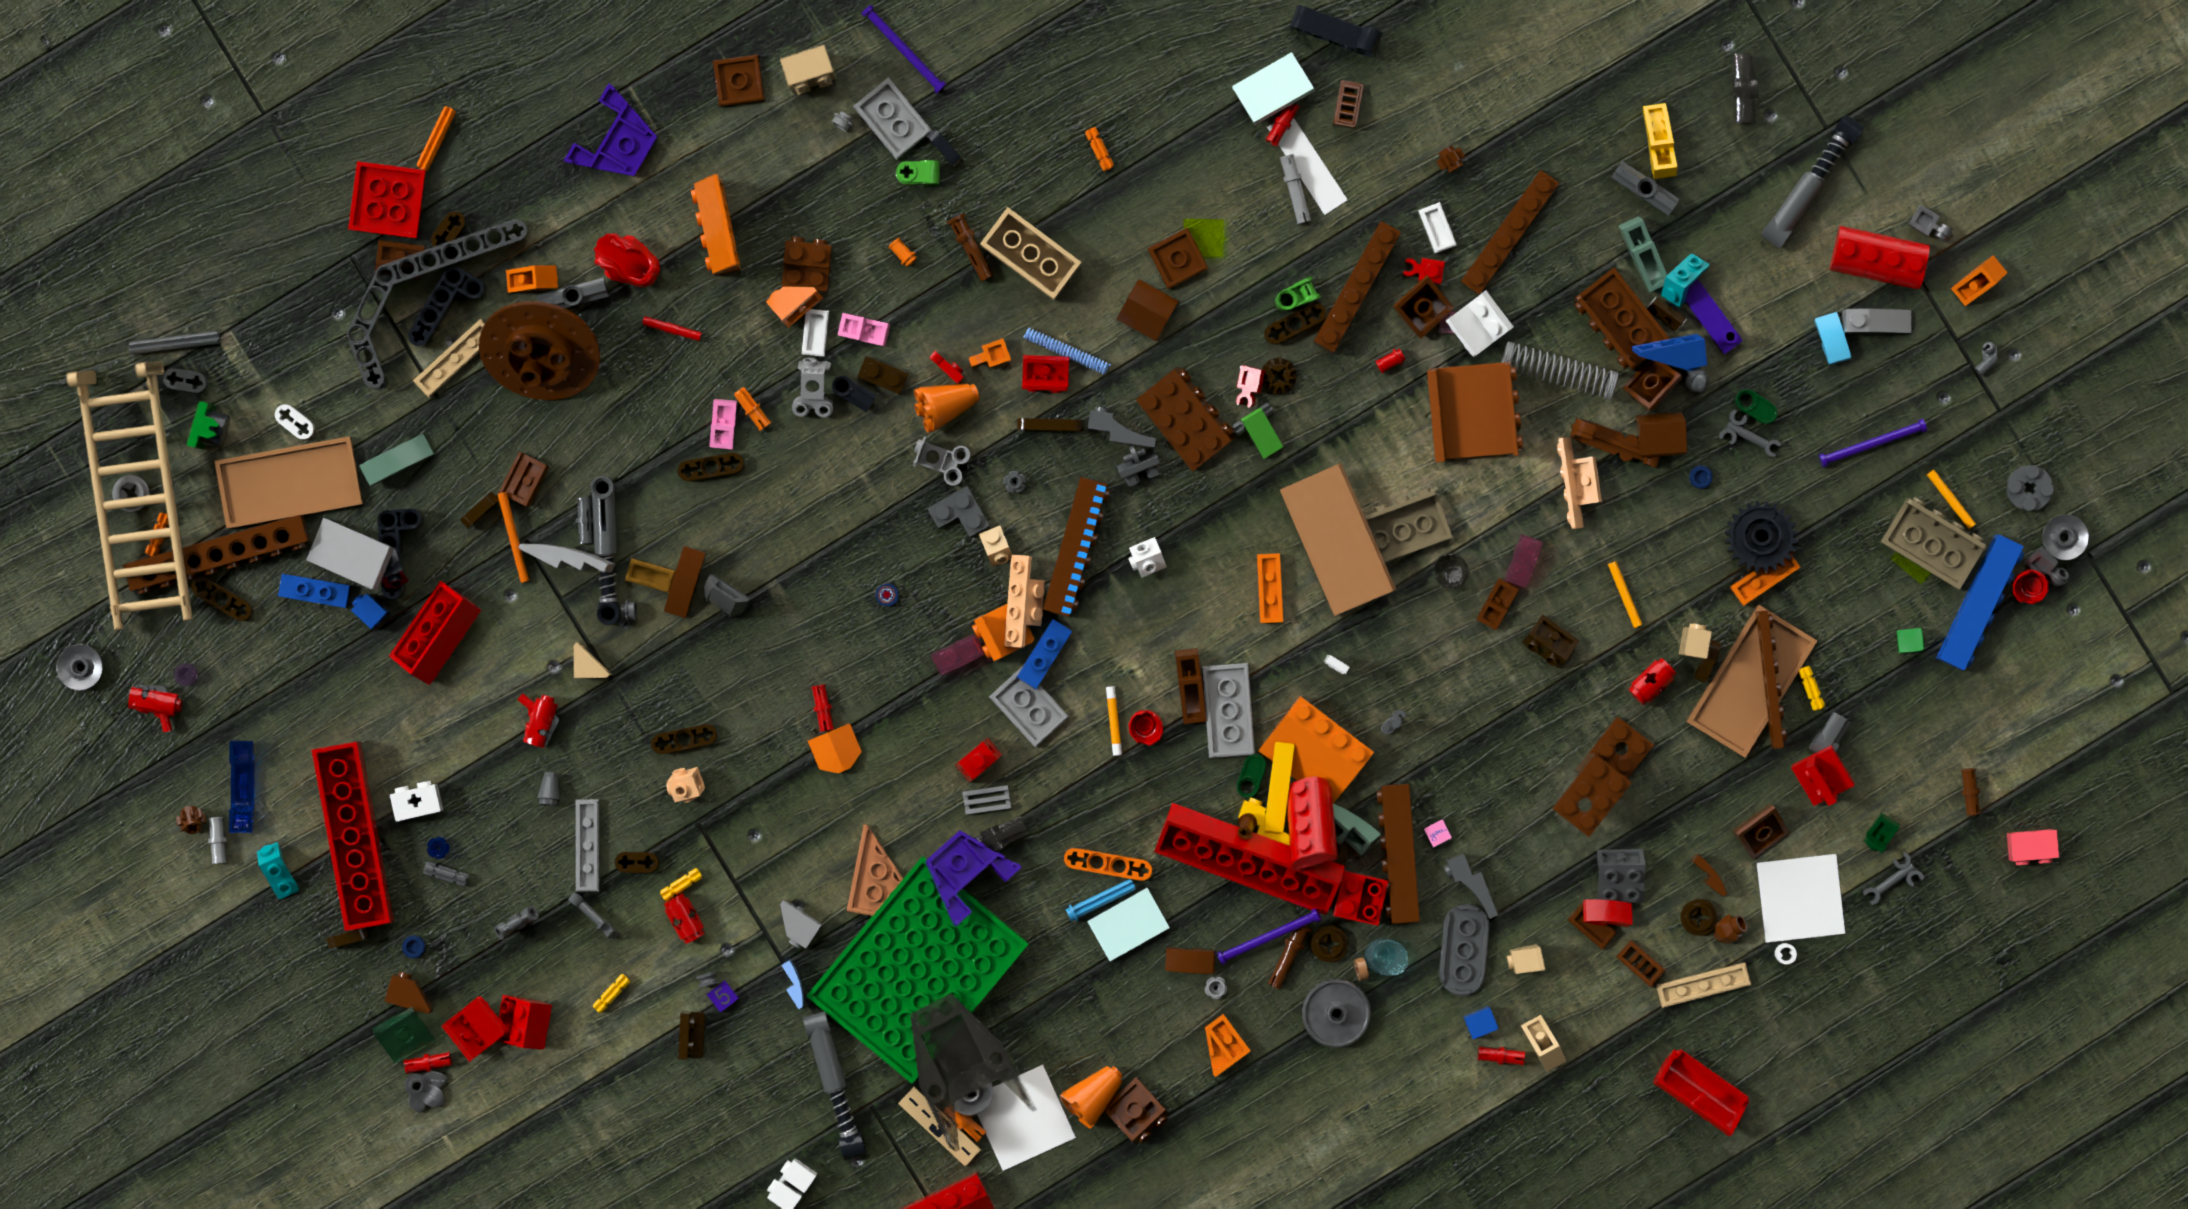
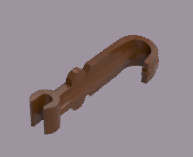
(1609, 441)

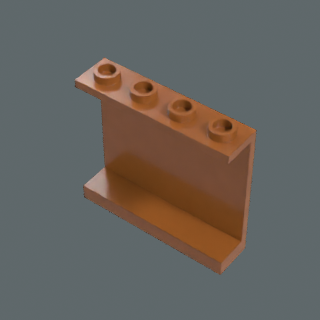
(1474, 410)

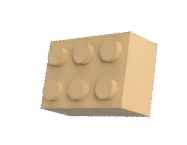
(808, 70)

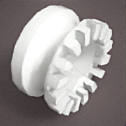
(1778, 955)

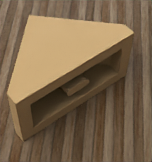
(587, 665)

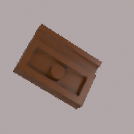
(390, 251)
(524, 479)

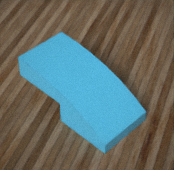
(1833, 338)

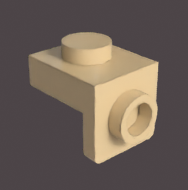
(996, 546)

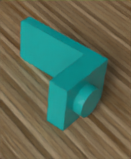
(1680, 279)
(275, 870)

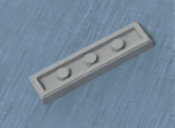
(587, 844)

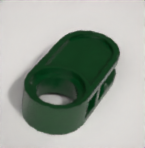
(1760, 409)
(1252, 770)

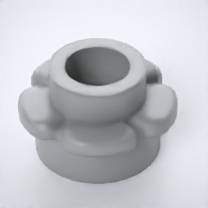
(842, 121)
(1209, 988)

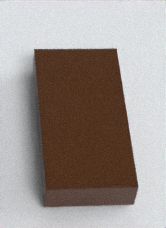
(1597, 934)

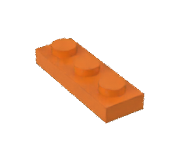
(1755, 584)
(1269, 588)

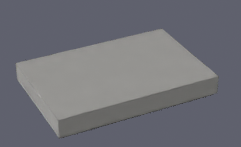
(892, 118)
(1029, 709)

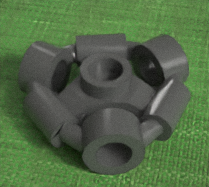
(516, 921)

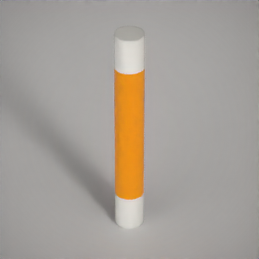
(1113, 719)

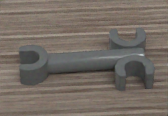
(1733, 428)
(1906, 870)
(605, 927)

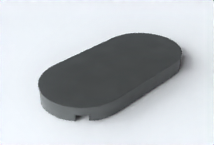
(1464, 949)

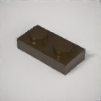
(882, 375)

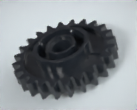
(1761, 520)

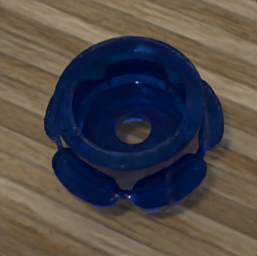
(438, 841)

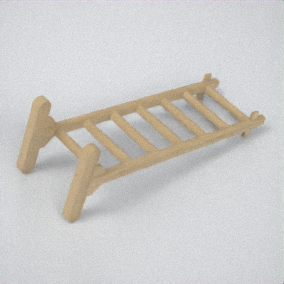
(150, 371)

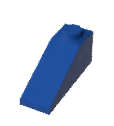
(1681, 352)

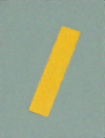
(1279, 787)

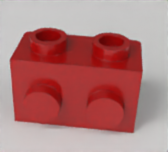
(1045, 373)

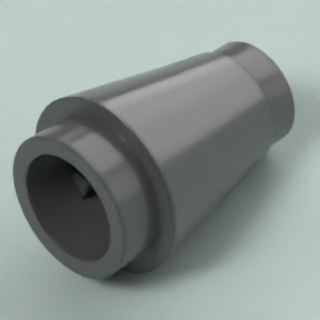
(549, 790)

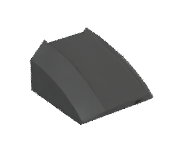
(725, 596)

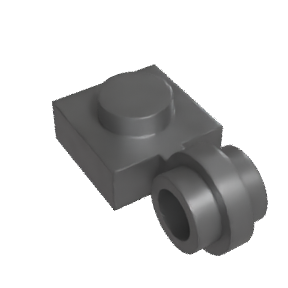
(1925, 221)
(2045, 563)

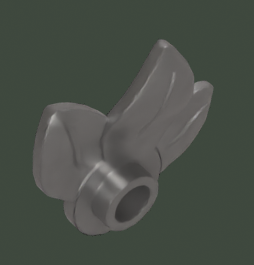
(428, 1092)

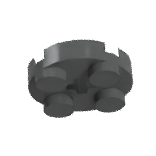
(2042, 490)

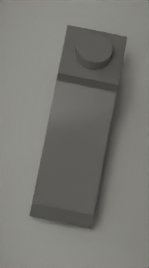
(1103, 421)
(1459, 870)

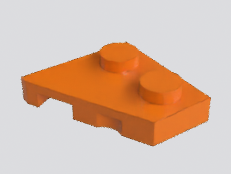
(1224, 1044)

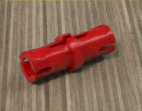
(1282, 124)
(822, 707)
(1501, 1055)
(427, 1062)

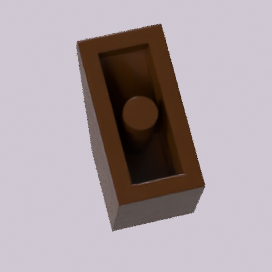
(407, 993)

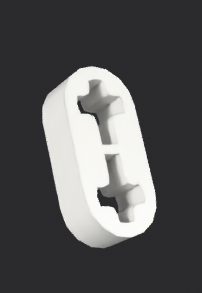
(291, 426)

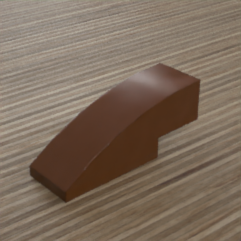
(685, 582)
(1190, 685)

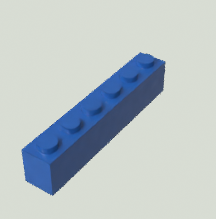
(1980, 602)

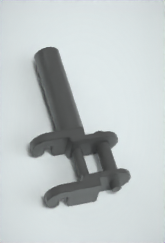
(1393, 722)

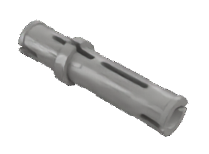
(1295, 188)

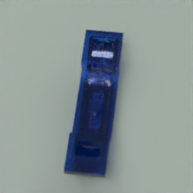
(242, 786)

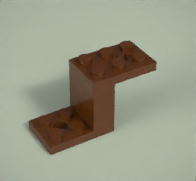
(1602, 776)

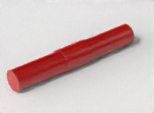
(671, 328)

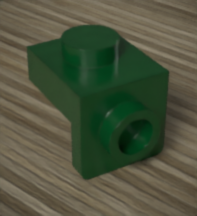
(1881, 833)

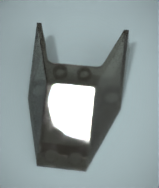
(957, 1058)

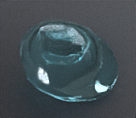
(1386, 957)

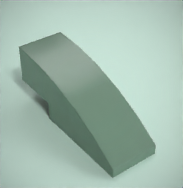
(1643, 253)
(396, 460)
(1354, 830)

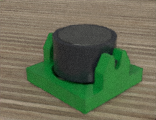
(208, 427)

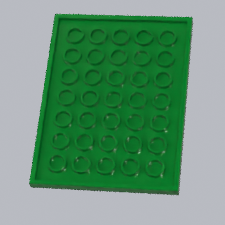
(911, 959)

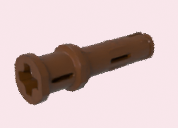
(965, 237)
(1293, 944)

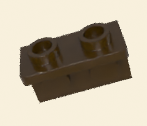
(1550, 641)
(691, 1035)

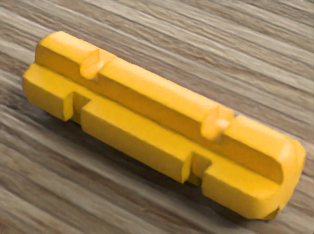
(1811, 688)
(681, 884)
(611, 993)

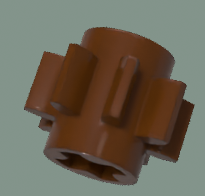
(1450, 159)
(191, 819)

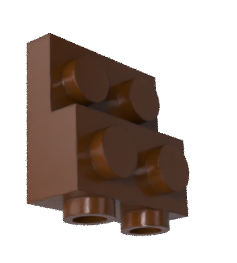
(807, 264)
(1136, 1111)

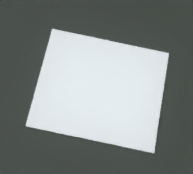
(1800, 898)
(1019, 1132)

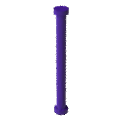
(904, 49)
(1872, 443)
(1269, 936)

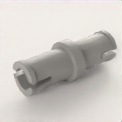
(217, 840)

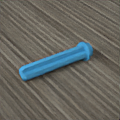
(1100, 899)

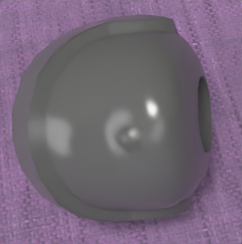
(1696, 381)

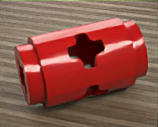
(1657, 671)
(688, 928)

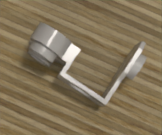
(809, 400)
(947, 459)

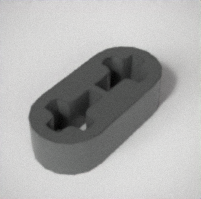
(186, 375)

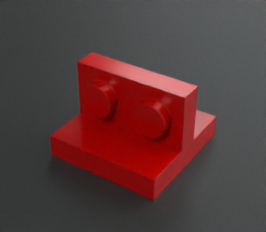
(1823, 776)

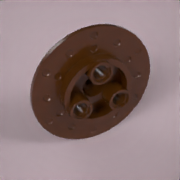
(539, 350)

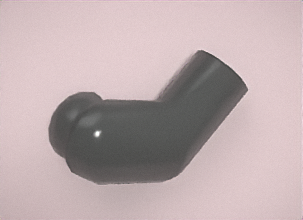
(1990, 358)

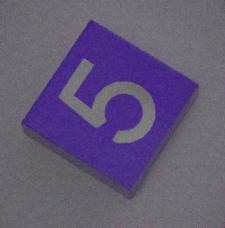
(722, 996)

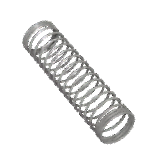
(1612, 380)

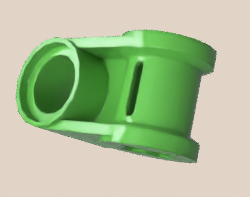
(924, 173)
(1298, 294)

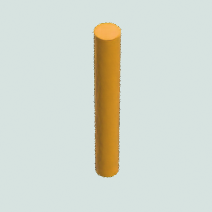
(1951, 499)
(1625, 595)

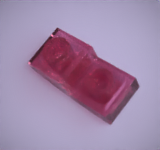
(1523, 560)
(957, 654)

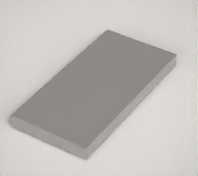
(350, 554)
(1228, 710)

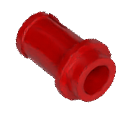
(1390, 360)

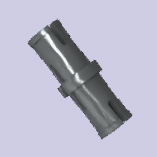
(584, 520)

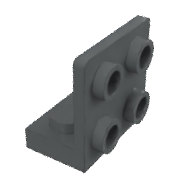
(1621, 875)

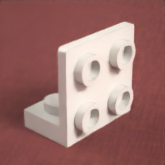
(1479, 323)

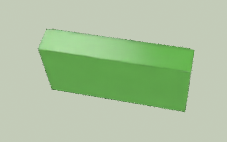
(1262, 433)

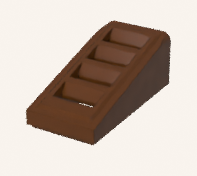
(1345, 122)
(1655, 978)

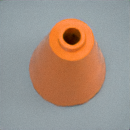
(1092, 1095)

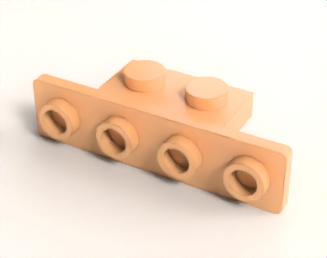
(1580, 481)
(1024, 601)

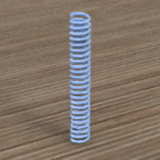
(1063, 350)

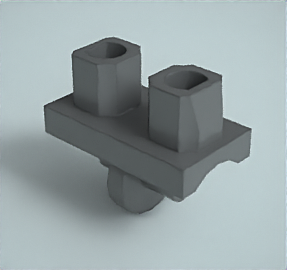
(1136, 462)

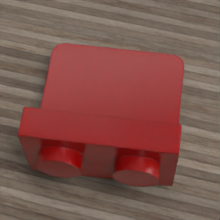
(474, 1028)

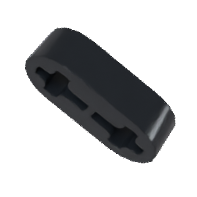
(945, 148)

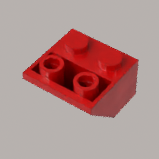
(1360, 898)
(525, 1022)

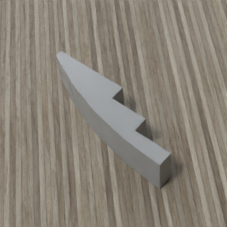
(561, 556)

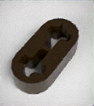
(444, 226)
(479, 510)
(1706, 665)
(636, 868)
(348, 937)

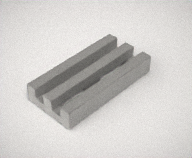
(1006, 797)

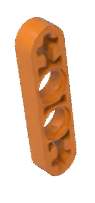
(1108, 860)

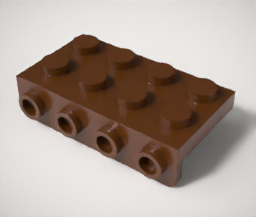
(1619, 317)
(1186, 418)

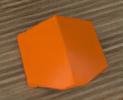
(836, 749)

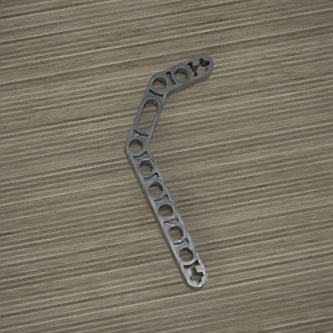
(419, 268)

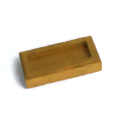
(650, 575)

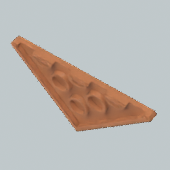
(873, 876)

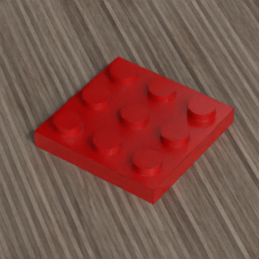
(387, 200)

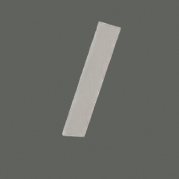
(1312, 169)

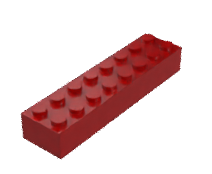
(352, 835)
(1250, 862)

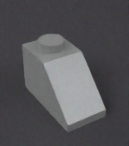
(798, 925)

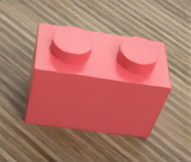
(2033, 846)

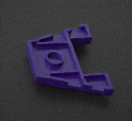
(623, 146)
(958, 864)

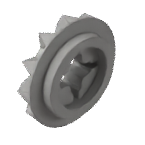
(129, 482)

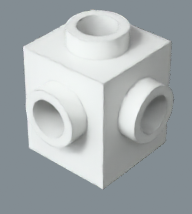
(1147, 557)

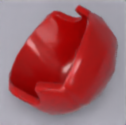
(2030, 586)
(1146, 727)

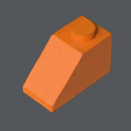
(532, 278)
(1979, 280)
(793, 302)

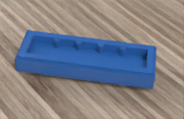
(314, 590)
(1044, 654)

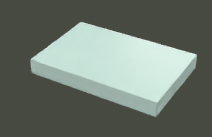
(1273, 88)
(1128, 924)

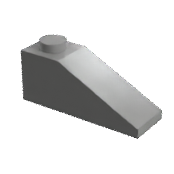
(1876, 321)

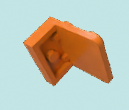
(992, 630)

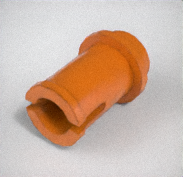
(902, 252)

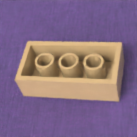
(1030, 253)

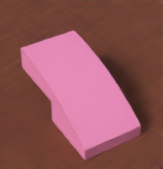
(864, 329)
(723, 424)

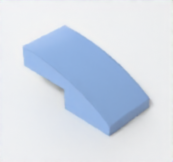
(796, 990)

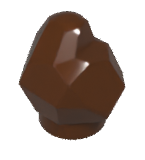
(1730, 929)

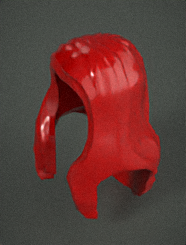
(626, 260)

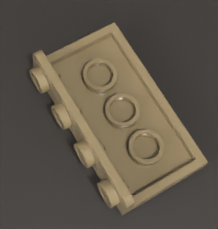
(1408, 524)
(1934, 542)

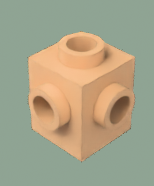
(685, 784)

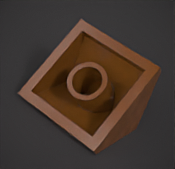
(1423, 307)
(1147, 310)
(1651, 384)
(1661, 434)
(1761, 831)

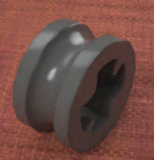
(707, 979)

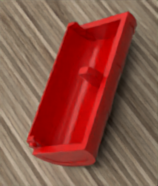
(1879, 257)
(1311, 822)
(1702, 1091)

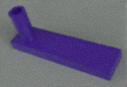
(1711, 317)

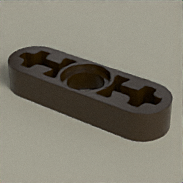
(1276, 325)
(1039, 424)
(694, 475)
(204, 595)
(699, 729)

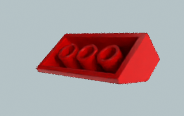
(435, 633)
(962, 1194)

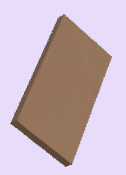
(288, 482)
(1337, 539)
(1735, 700)

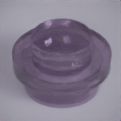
(185, 674)

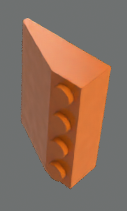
(716, 225)
(1319, 747)

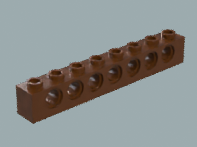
(294, 526)

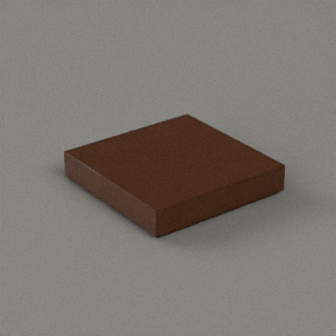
(738, 80)
(1177, 258)

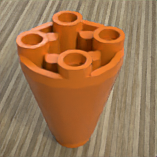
(943, 403)

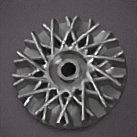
(1332, 1030)

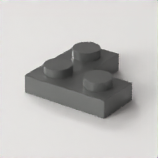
(960, 505)

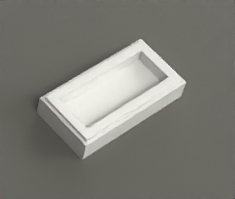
(1437, 227)
(815, 333)
(1336, 664)

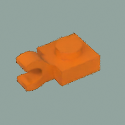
(993, 353)

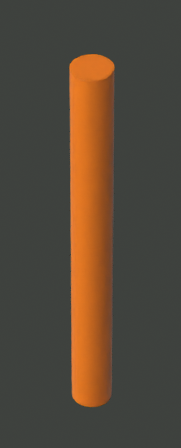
(513, 537)

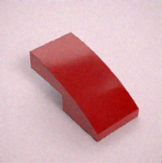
(1607, 912)

